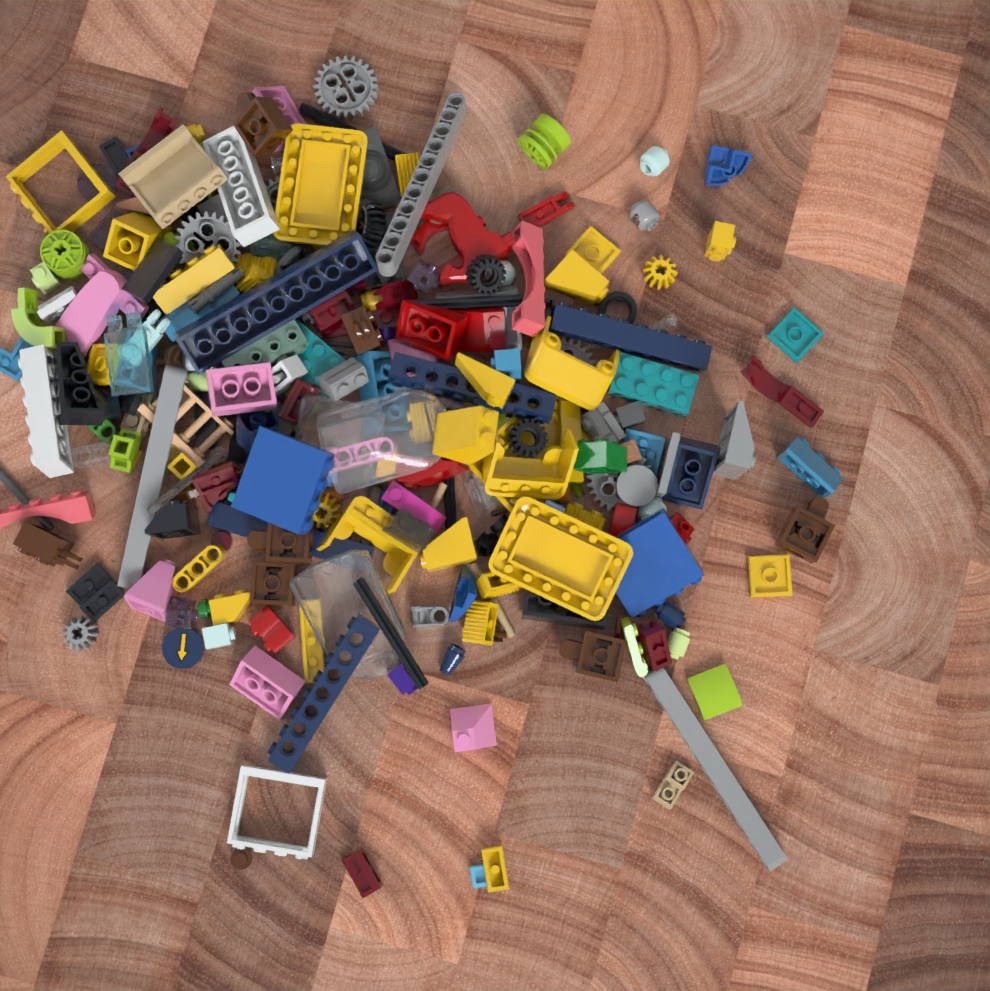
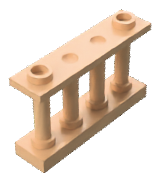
(181, 441)

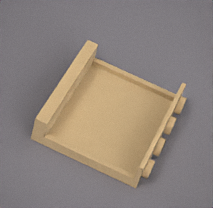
(173, 176)

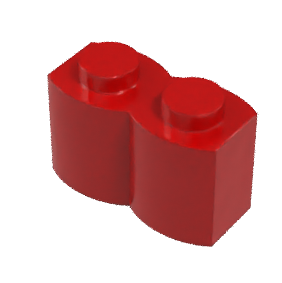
(271, 629)

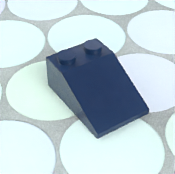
(691, 472)

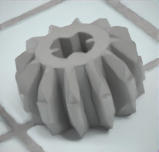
(73, 637)

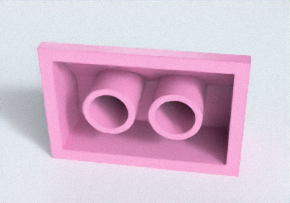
(284, 103)
(241, 389)
(267, 682)

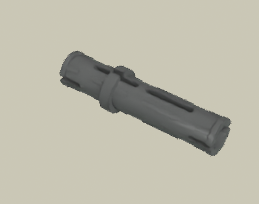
(208, 295)

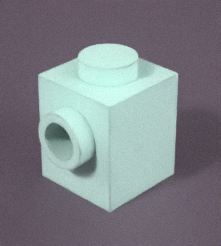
(219, 636)

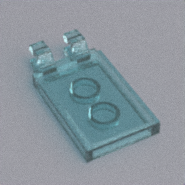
(128, 356)

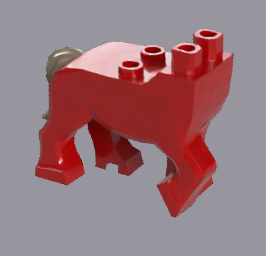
(452, 213)

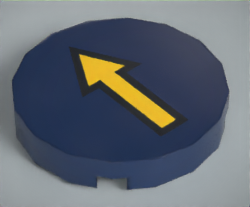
(183, 648)

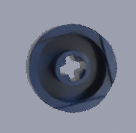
(248, 426)

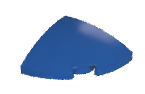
(724, 165)
(464, 593)

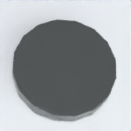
(290, 258)

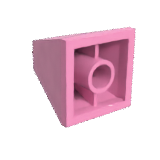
(153, 590)

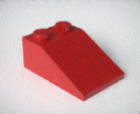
(431, 328)
(484, 330)
(434, 474)

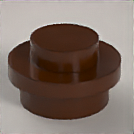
(241, 858)

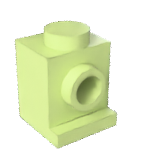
(44, 278)

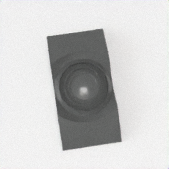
(378, 176)

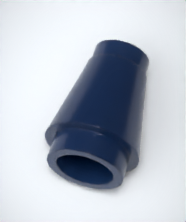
(452, 658)

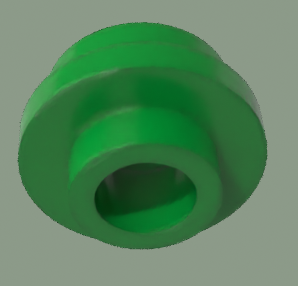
(204, 609)

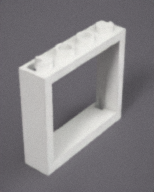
(262, 845)

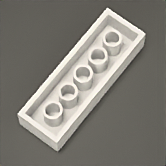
(244, 192)
(48, 439)

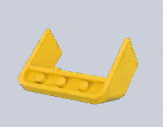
(566, 374)
(528, 476)
(368, 521)

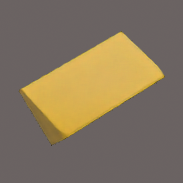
(495, 868)

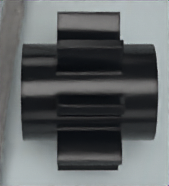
(486, 544)

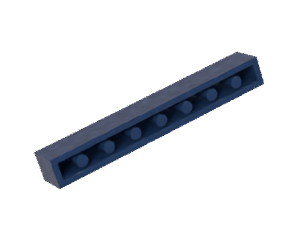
(629, 338)
(240, 523)

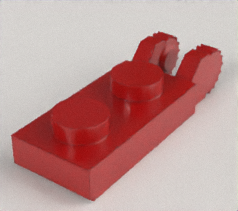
(546, 210)

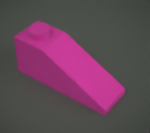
(399, 497)

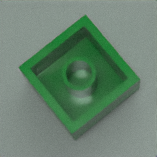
(600, 457)

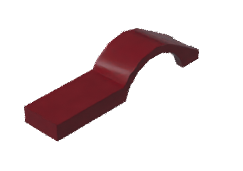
(160, 129)
(781, 393)

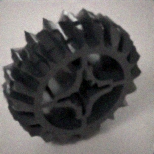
(371, 223)

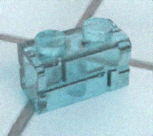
(271, 247)

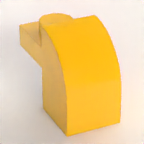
(179, 463)

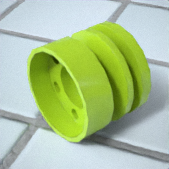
(544, 141)
(68, 264)

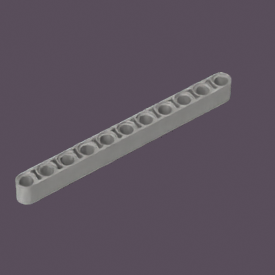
(421, 185)
(152, 474)
(715, 768)

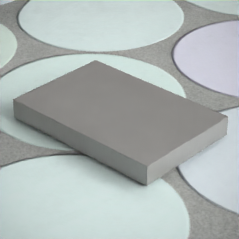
(667, 464)

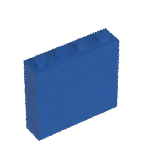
(283, 480)
(658, 565)

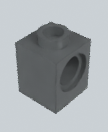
(629, 415)

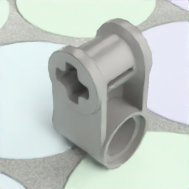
(427, 616)

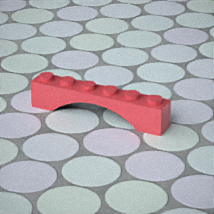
(530, 315)
(70, 508)

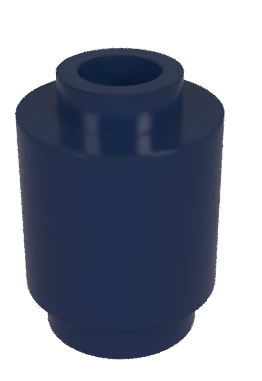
(670, 614)

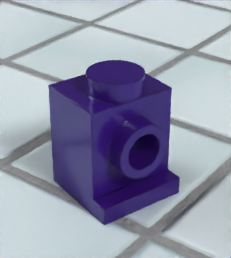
(402, 680)

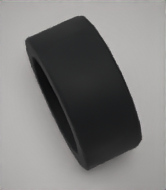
(620, 296)

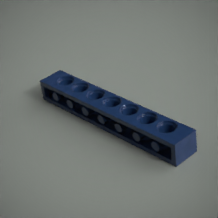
(444, 374)
(287, 759)

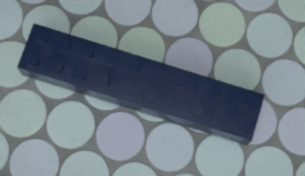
(275, 301)

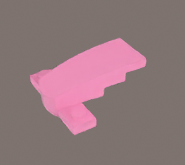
(99, 298)

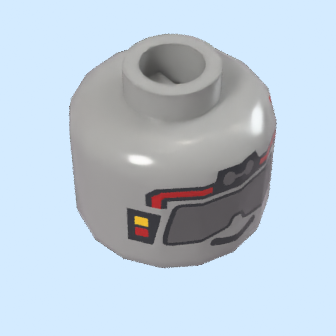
(644, 215)

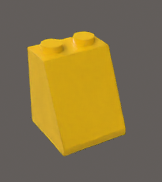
(132, 238)
(578, 280)
(465, 434)
(450, 548)

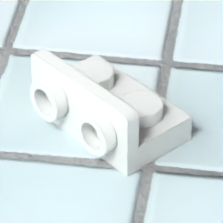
(55, 307)

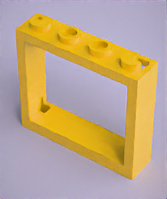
(41, 158)

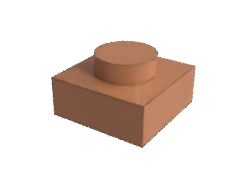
(633, 453)

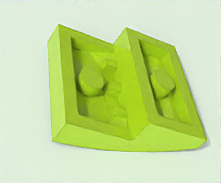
(714, 692)

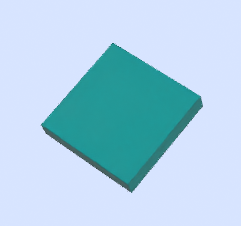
(795, 335)

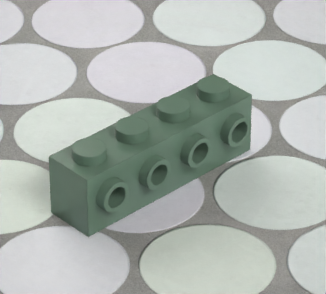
(271, 348)

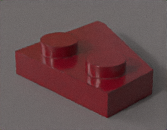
(215, 484)

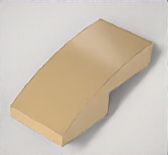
(673, 785)

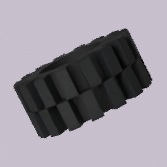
(476, 269)
(519, 446)

